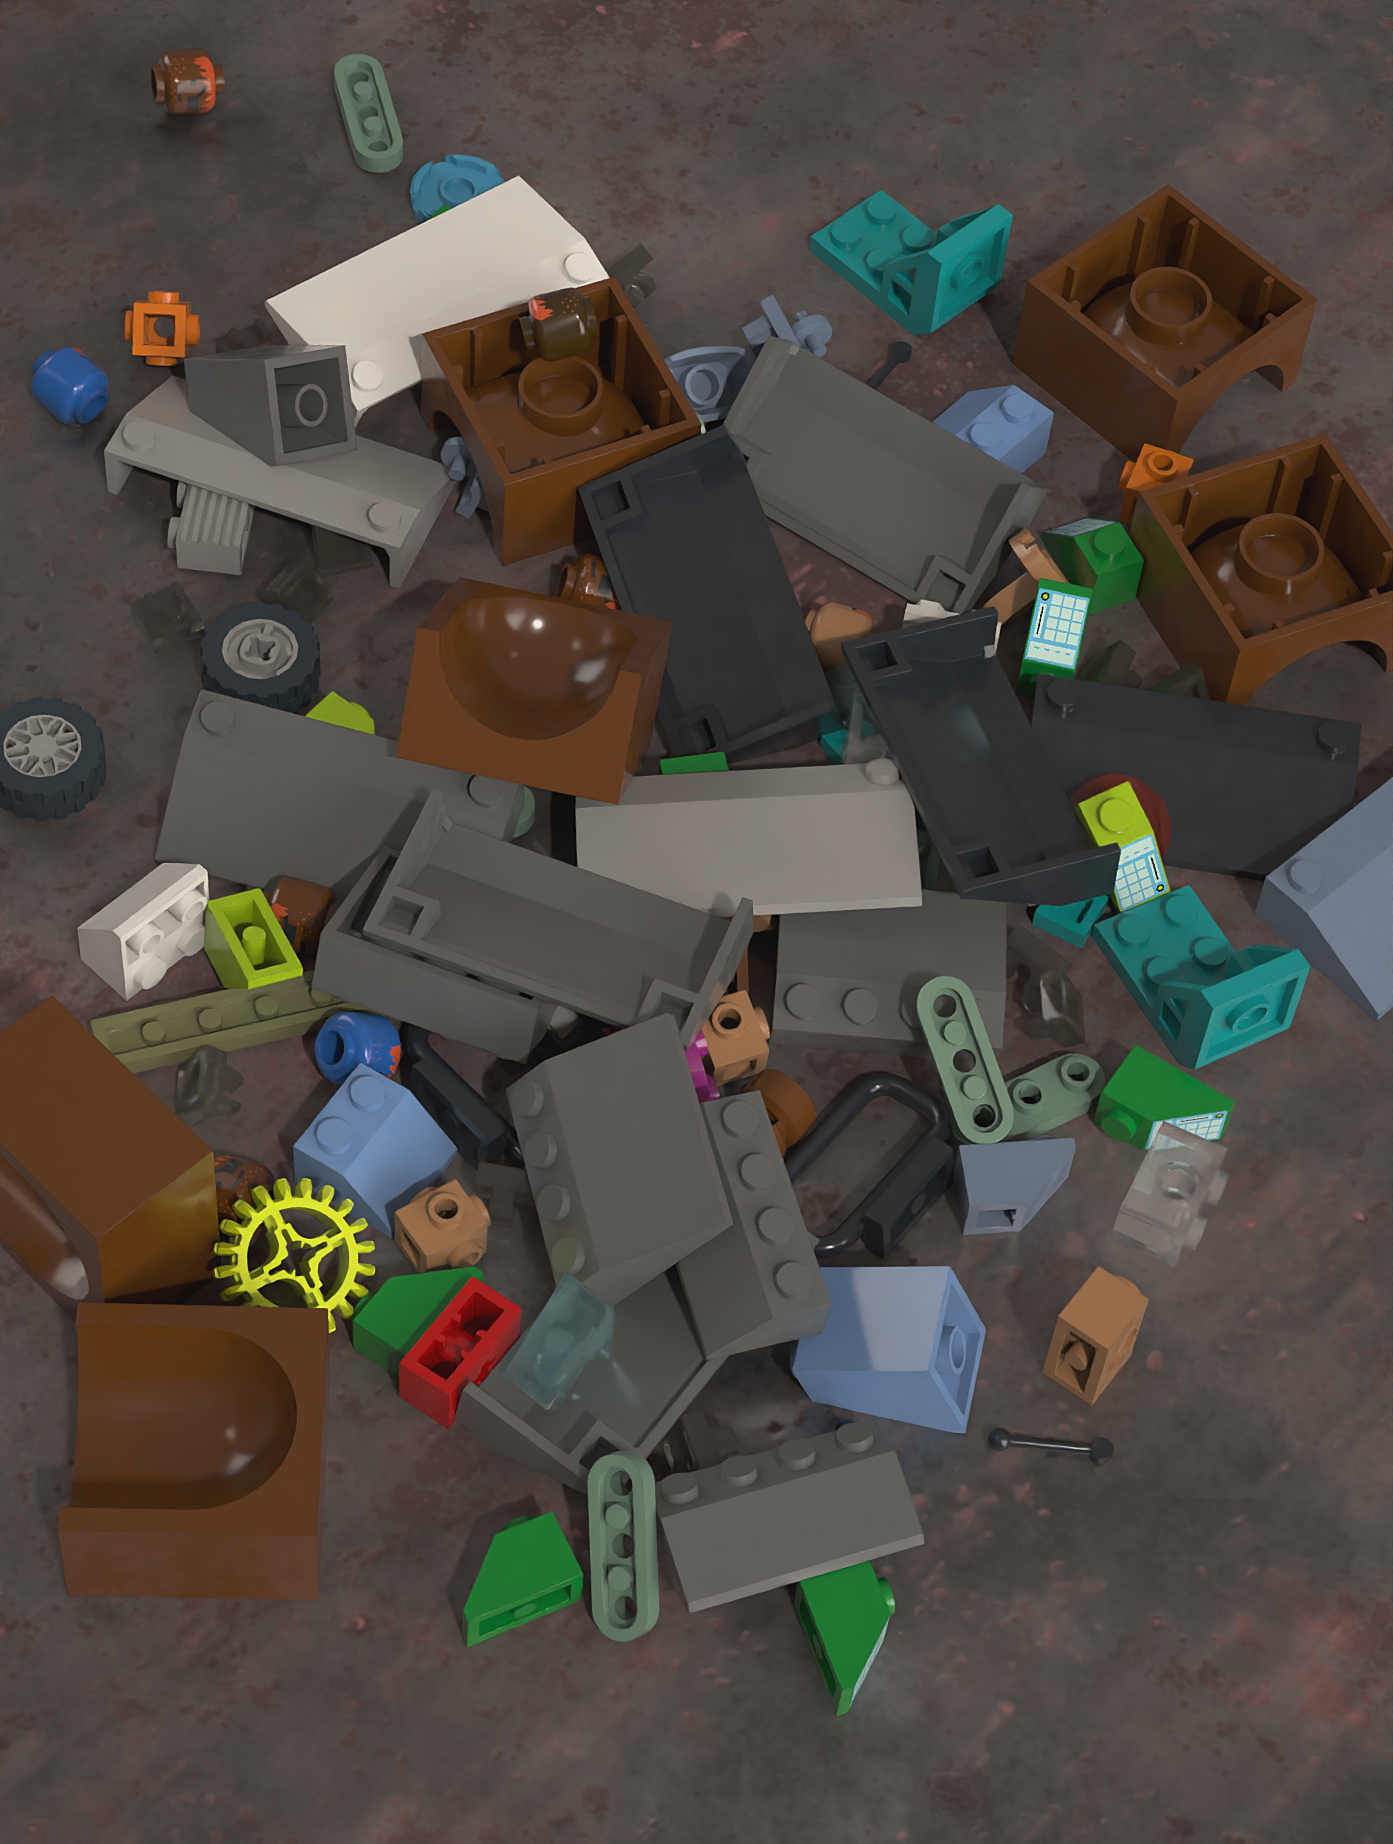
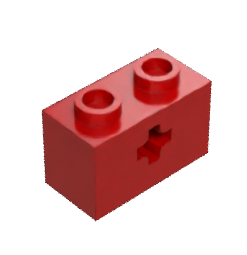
(458, 1349)

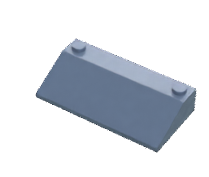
(1339, 902)

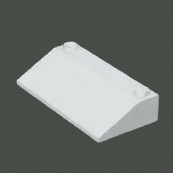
(440, 273)

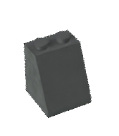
(276, 400)

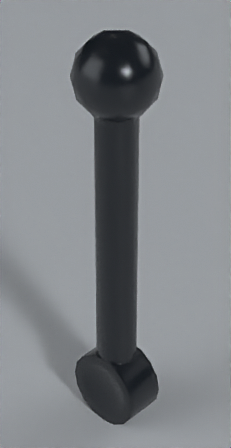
(900, 353)
(1099, 1450)

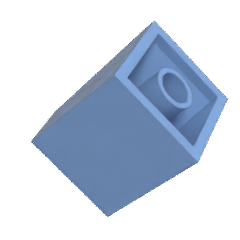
(894, 1346)

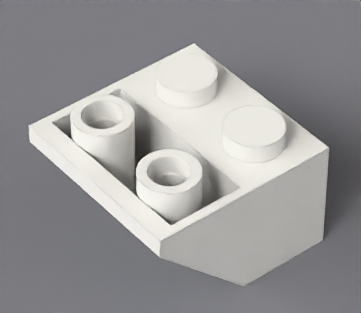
(147, 928)

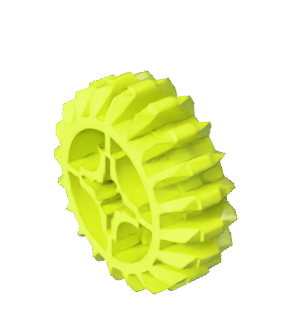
(279, 1234)

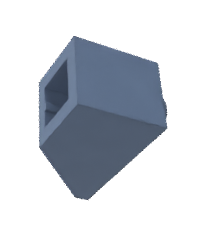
(1008, 1181)

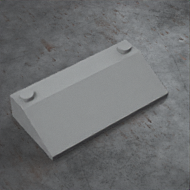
(361, 493)
(762, 835)

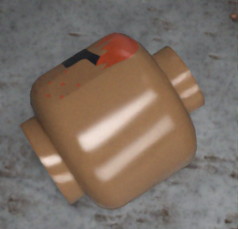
(834, 625)

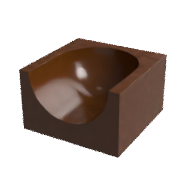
(1158, 323)
(551, 424)
(1264, 565)
(534, 690)
(97, 1173)
(198, 1452)

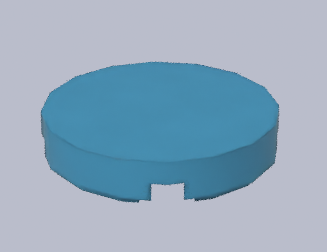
(450, 183)

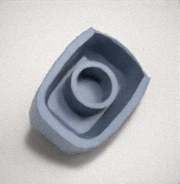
(711, 377)

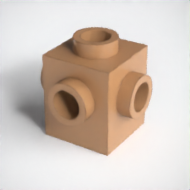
(735, 1039)
(442, 1229)

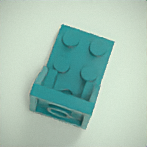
(908, 267)
(1194, 982)

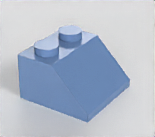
(1002, 424)
(373, 1148)

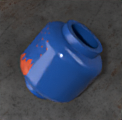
(69, 385)
(357, 1039)

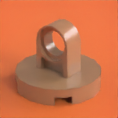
(1021, 593)

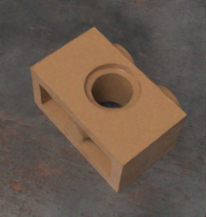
(1095, 1334)

